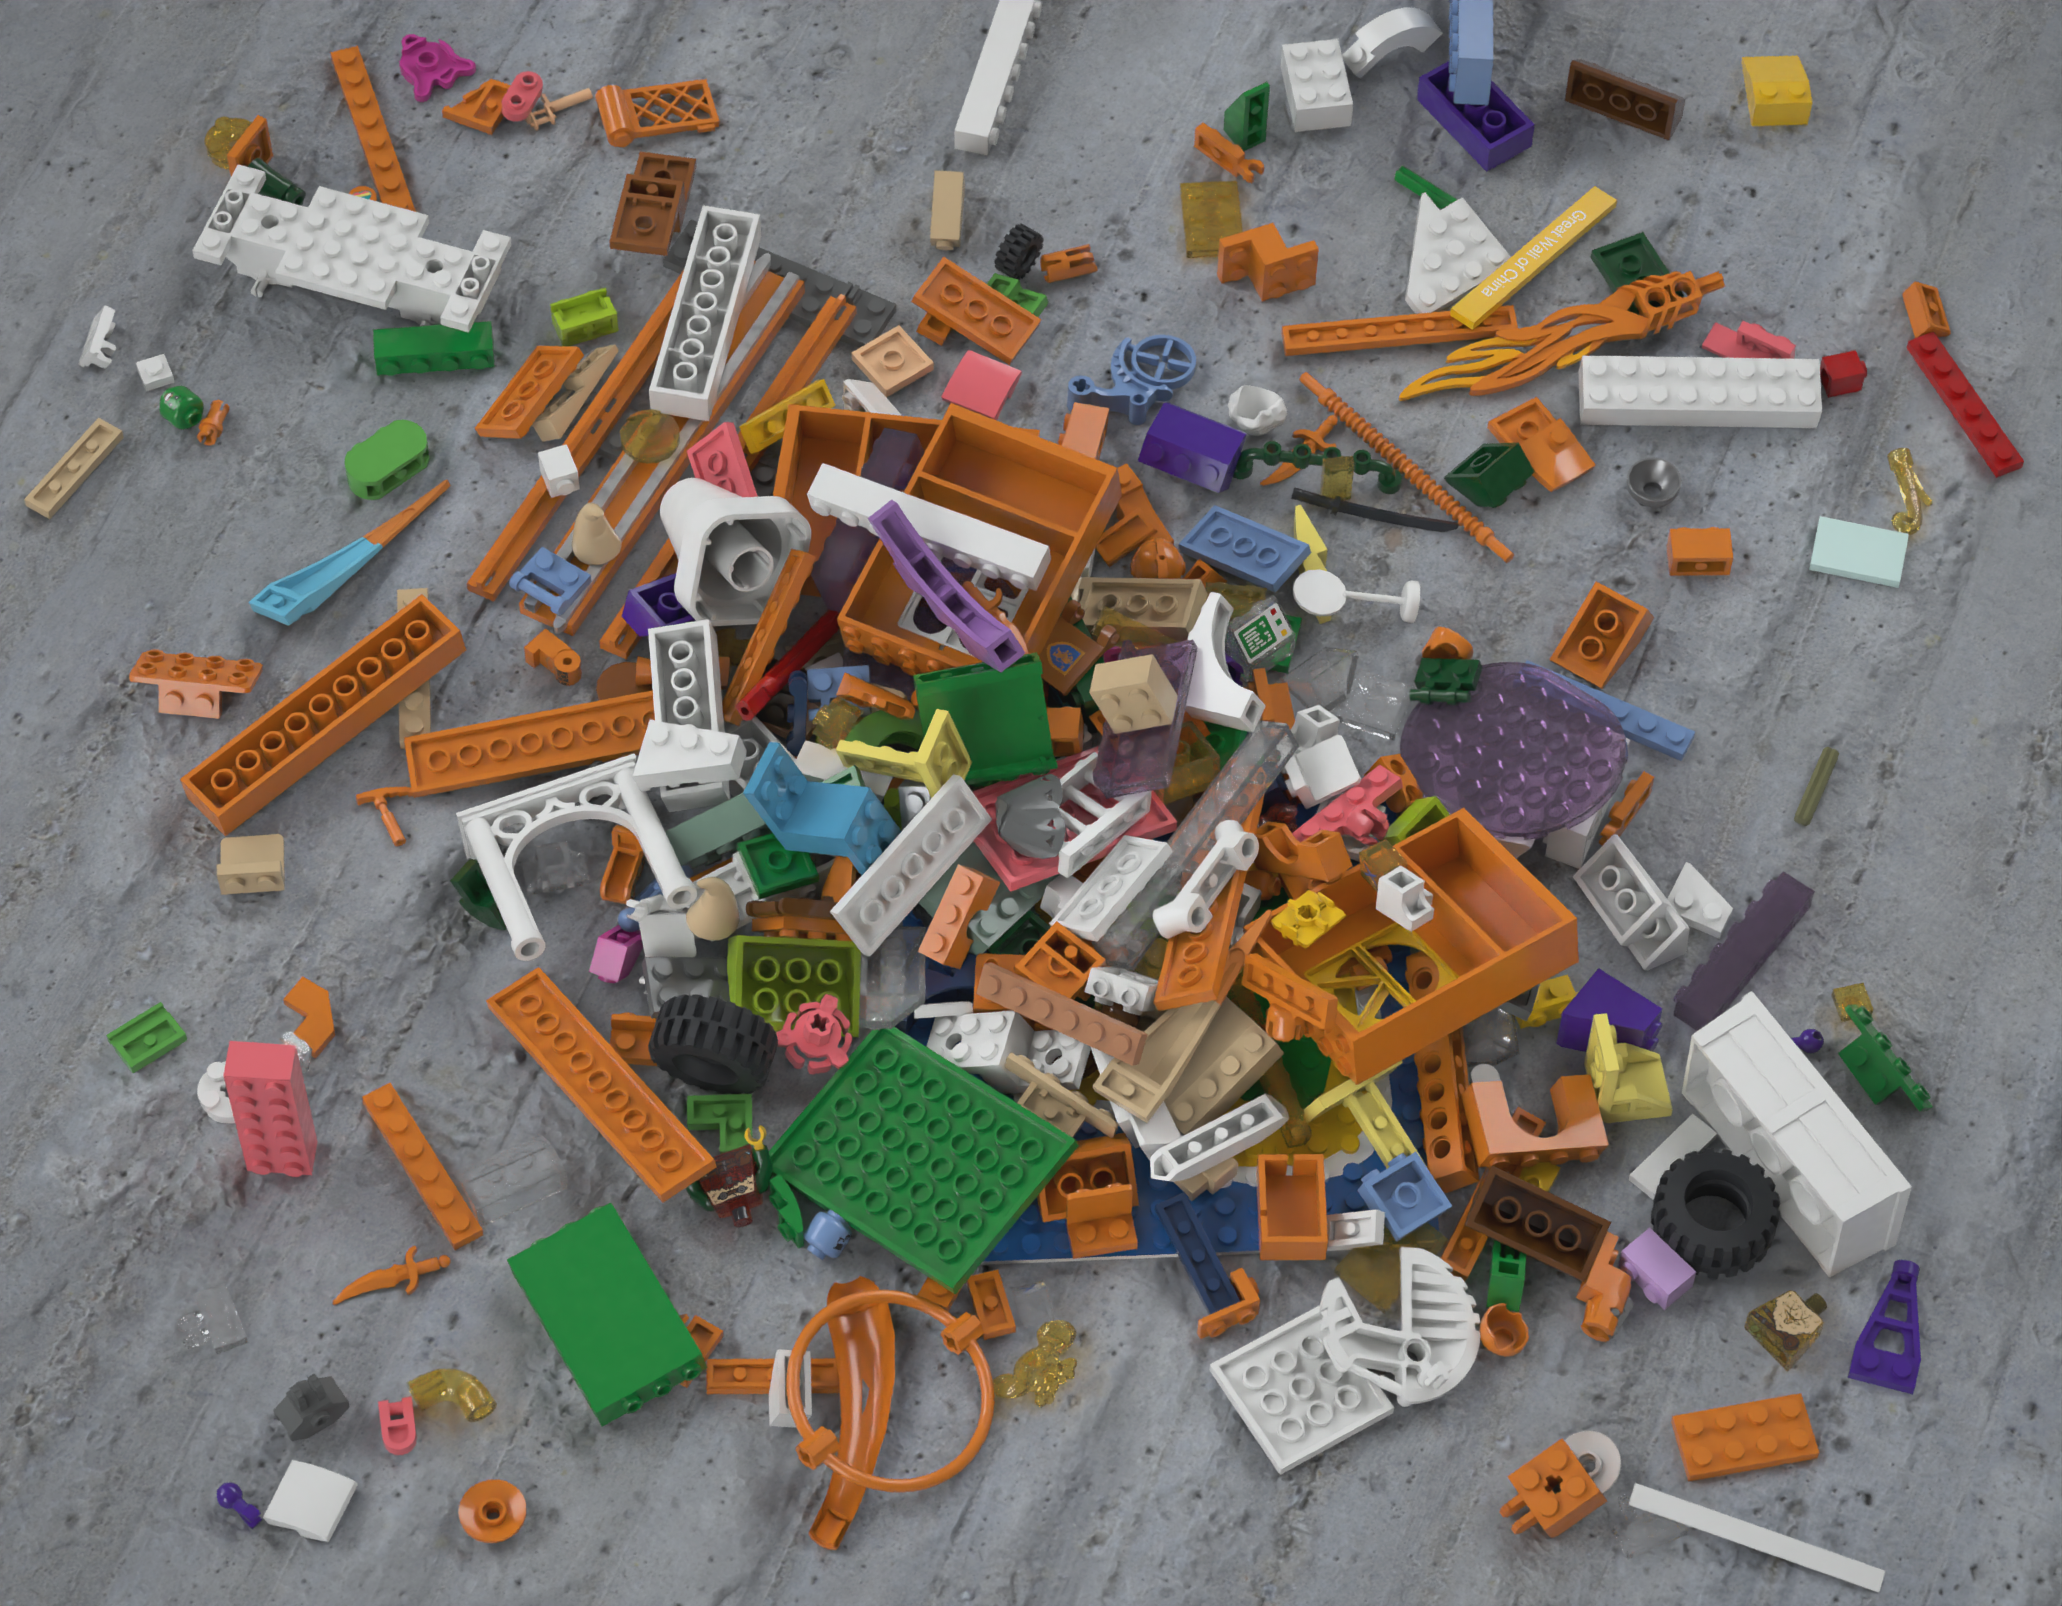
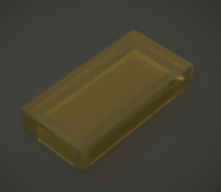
(1337, 477)

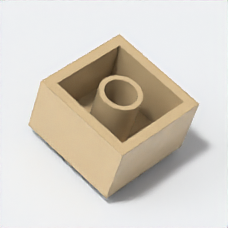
(1133, 694)

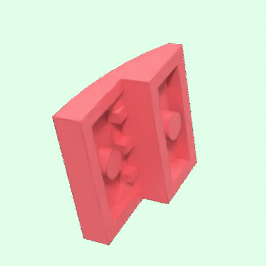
(981, 384)

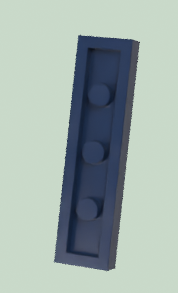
(1196, 1253)

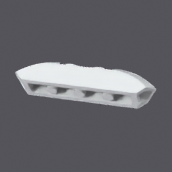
(1218, 1140)

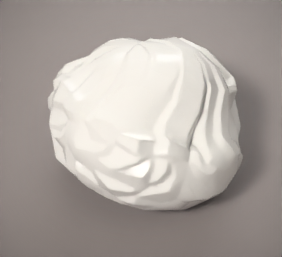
(1256, 410)

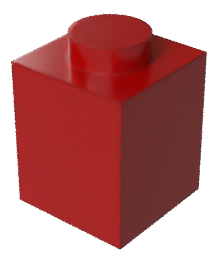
(1842, 373)

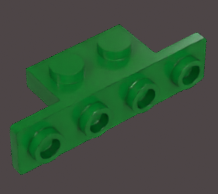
(1876, 1064)

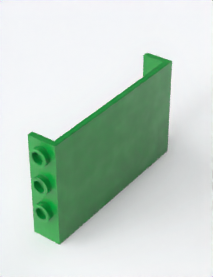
(607, 1314)

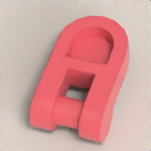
(399, 1434)

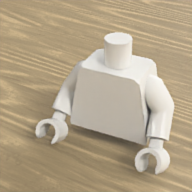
(662, 929)

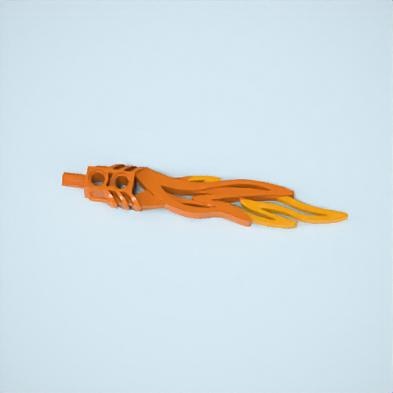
(1548, 336)

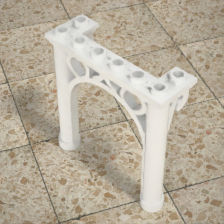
(554, 805)

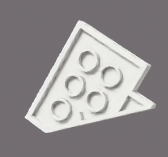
(1449, 255)

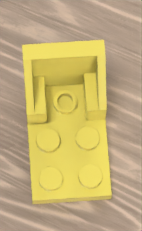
(1625, 1077)

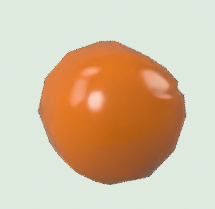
(1503, 1331)

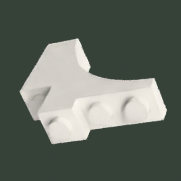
(1212, 691)

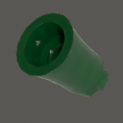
(278, 186)

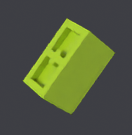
(584, 317)

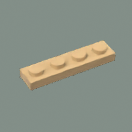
(74, 468)

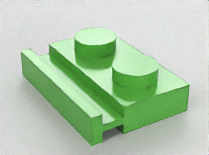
(146, 1037)

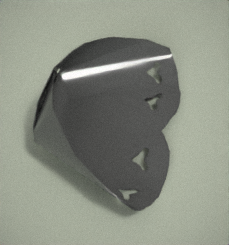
(1025, 816)

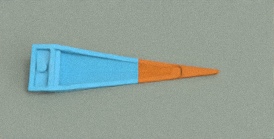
(309, 587)

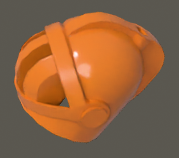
(1157, 560)

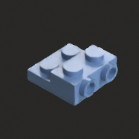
(1405, 1194)

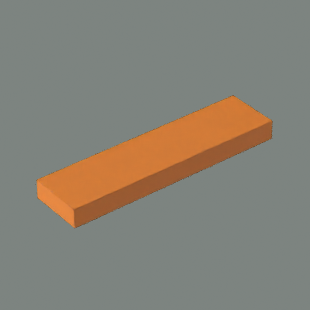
(755, 1376)

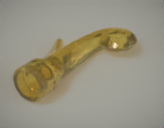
(1901, 464)

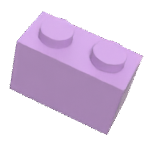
(1656, 1269)

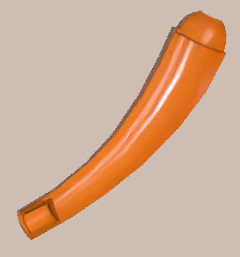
(866, 1351)

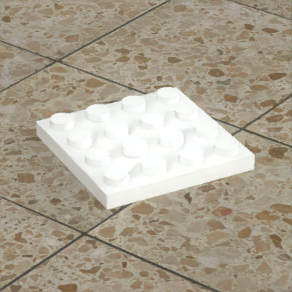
(1295, 1394)

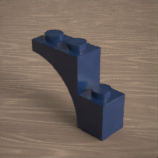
(946, 988)

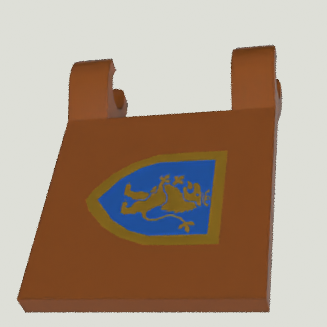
(1071, 652)

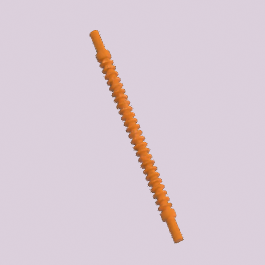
(1329, 399)

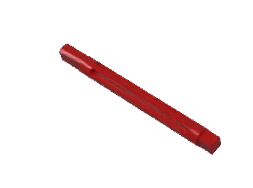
(793, 660)

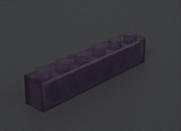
(1743, 952)

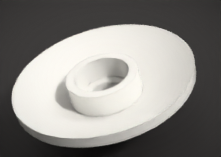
(1597, 1448)

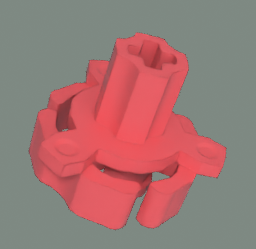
(812, 1040)

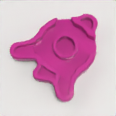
(431, 64)

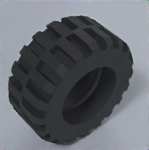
(713, 1044)
(1727, 1178)

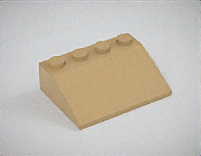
(1221, 1068)

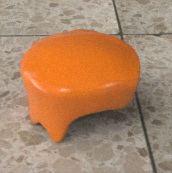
(1447, 645)

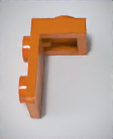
(1241, 1312)

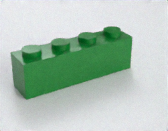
(433, 349)

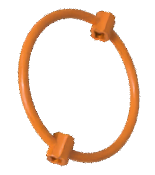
(822, 1444)

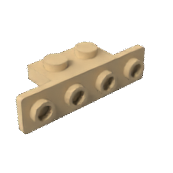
(1056, 1103)

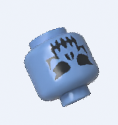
(827, 1235)

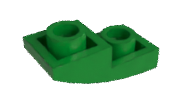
(790, 1217)

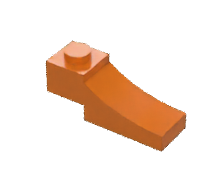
(1133, 497)

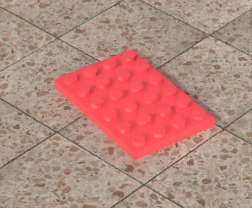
(1020, 870)

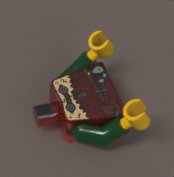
(736, 1181)

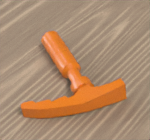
(378, 797)

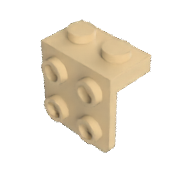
(251, 864)

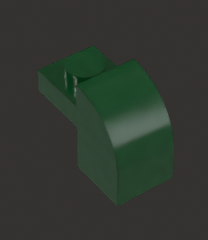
(477, 895)

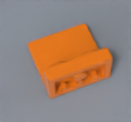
(1100, 1220)

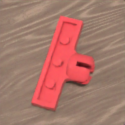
(1356, 809)

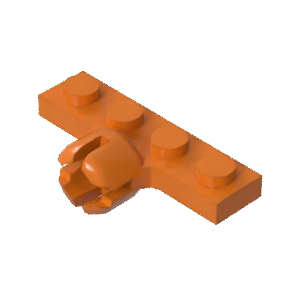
(1290, 999)

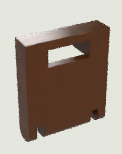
(792, 907)

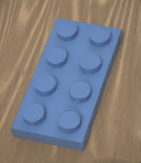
(1244, 548)

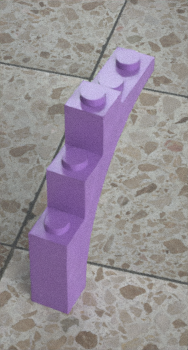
(949, 601)

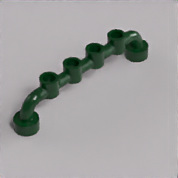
(1388, 479)

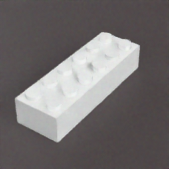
(689, 695)

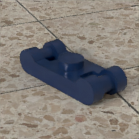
(797, 712)

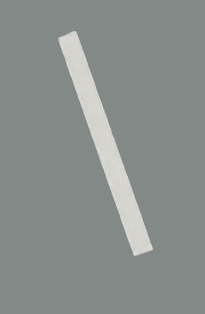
(1757, 1537)

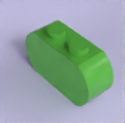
(386, 459)

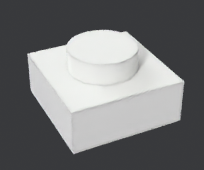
(155, 372)

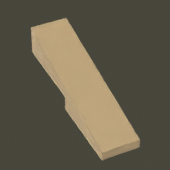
(560, 414)

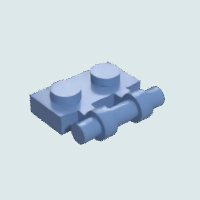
(825, 683)

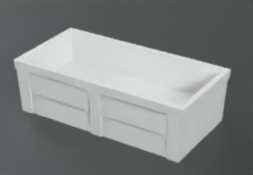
(1783, 1115)

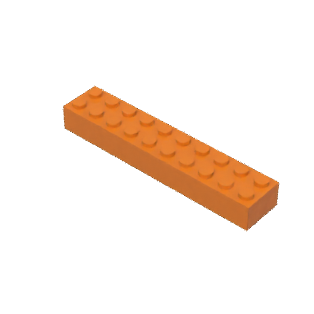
(323, 715)

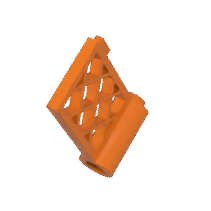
(622, 123)

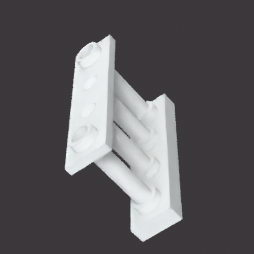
(1110, 822)

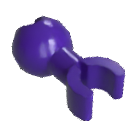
(1809, 1041)
(230, 1497)

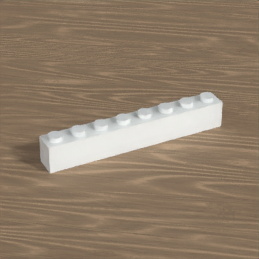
(995, 74)
(943, 530)

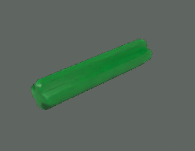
(1420, 185)

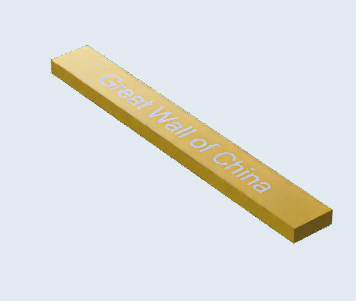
(1533, 257)

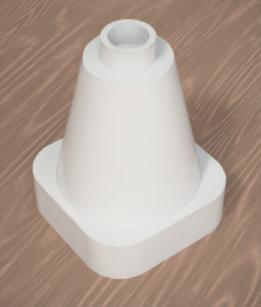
(729, 549)

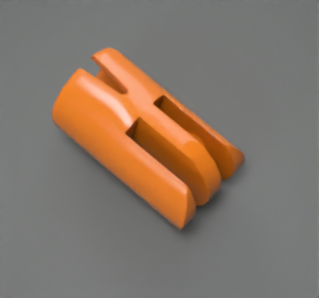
(1068, 263)

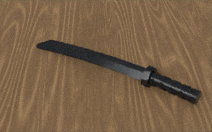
(1338, 505)

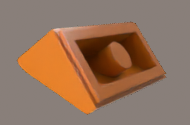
(1925, 310)

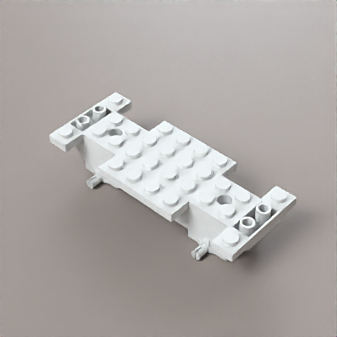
(350, 252)

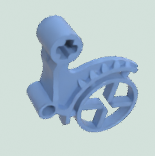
(1136, 390)

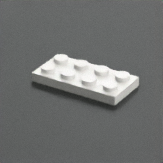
(1112, 886)

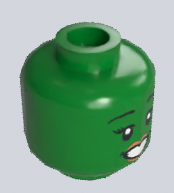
(181, 407)

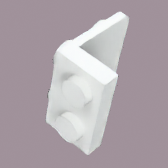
(1321, 772)

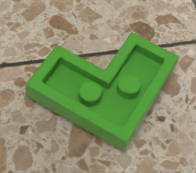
(724, 1112)

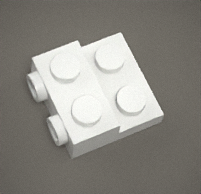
(1123, 987)

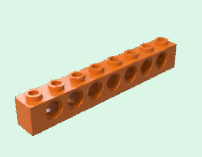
(1440, 1087)

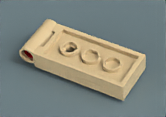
(1161, 604)

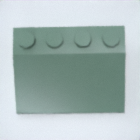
(1004, 909)

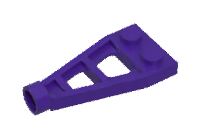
(1885, 1367)

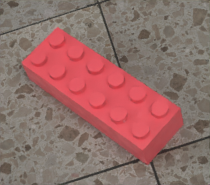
(270, 1108)

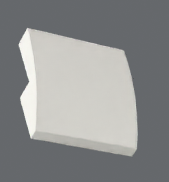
(310, 1500)

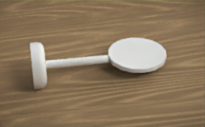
(1325, 594)

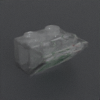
(1260, 637)

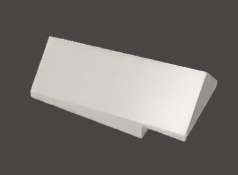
(1633, 905)
(1149, 1136)

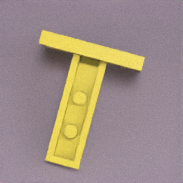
(935, 762)
(1370, 1112)

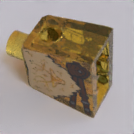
(1787, 1326)

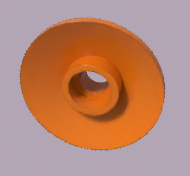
(488, 1498)

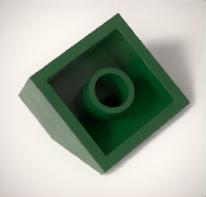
(1491, 474)

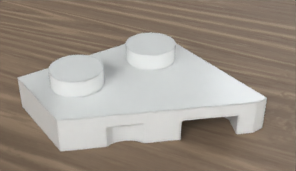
(1699, 903)

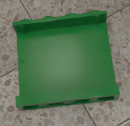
(996, 716)

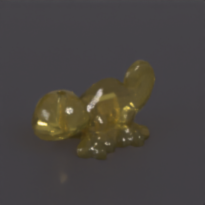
(1040, 1367)

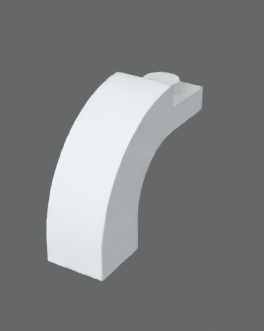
(1387, 33)

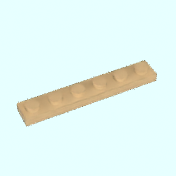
(416, 707)

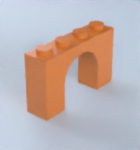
(1502, 1143)

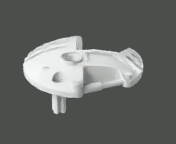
(1434, 1326)

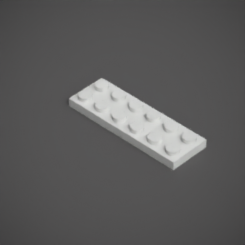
(911, 865)

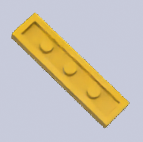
(770, 424)

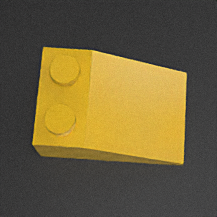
(1776, 90)

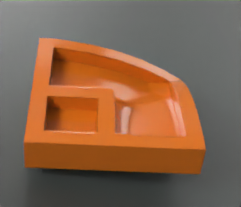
(1556, 456)

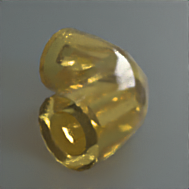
(454, 1387)

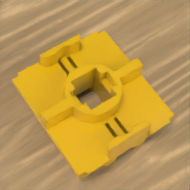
(1297, 919)

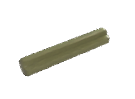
(1816, 786)

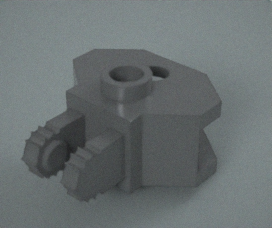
(311, 1407)

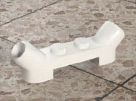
(1190, 909)

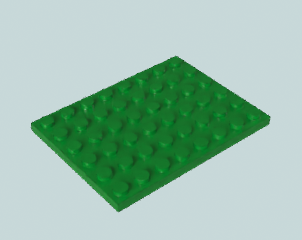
(920, 1156)

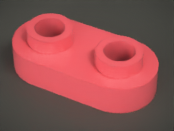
(524, 94)

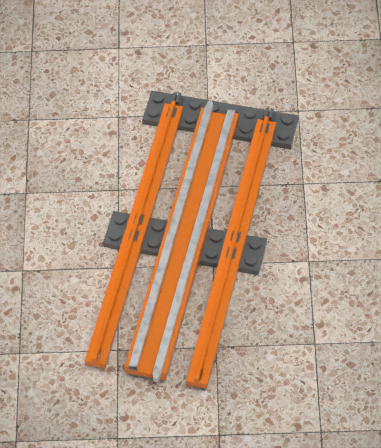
(635, 489)

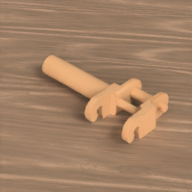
(555, 106)

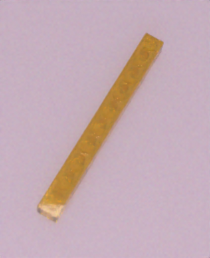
(1275, 1080)

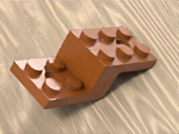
(653, 203)

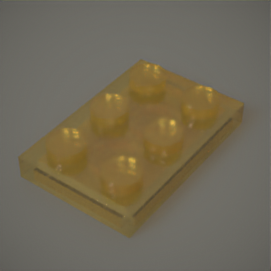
(1208, 215)
(1377, 1269)

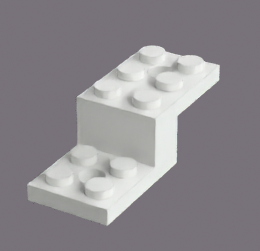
(994, 1035)

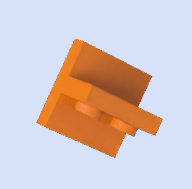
(1274, 696)

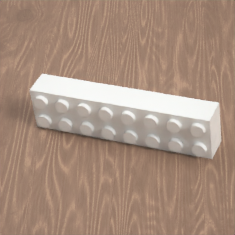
(705, 313)
(1700, 391)

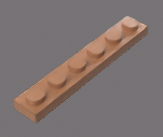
(1062, 1014)

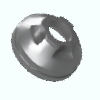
(1654, 473)

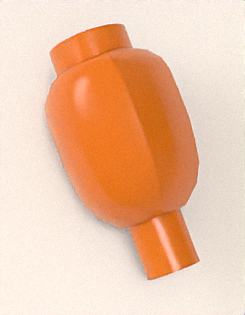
(1264, 881)

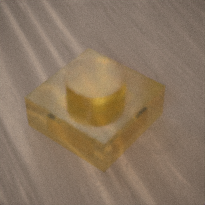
(1850, 995)

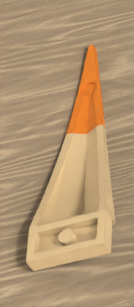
(1171, 1042)

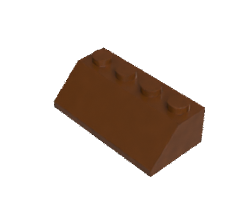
(1623, 99)
(1536, 1223)

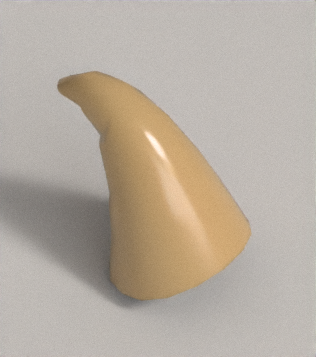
(594, 537)
(715, 912)

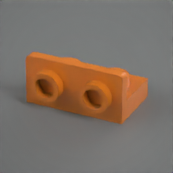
(631, 1037)

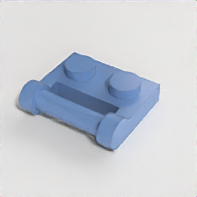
(554, 574)

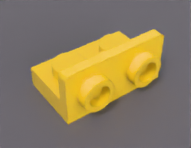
(1550, 1001)

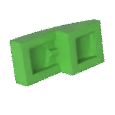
(1011, 288)

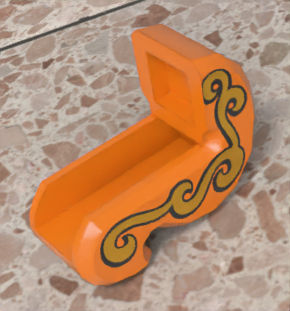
(623, 867)

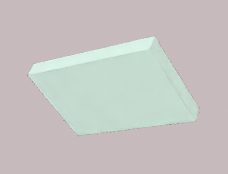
(1859, 551)

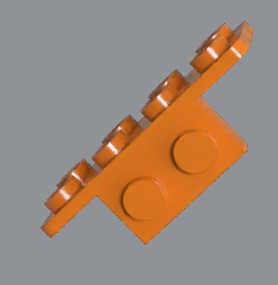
(193, 683)

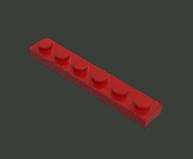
(1965, 404)

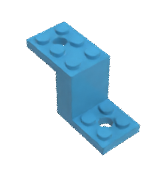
(819, 814)

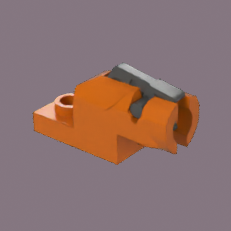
(1605, 1294)

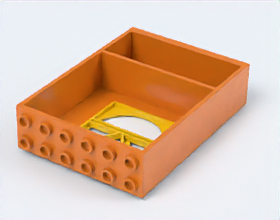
(1488, 935)

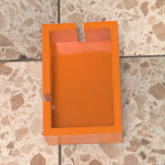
(1291, 1207)

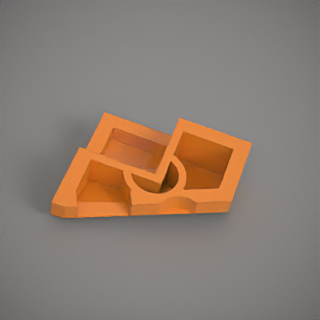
(868, 695)

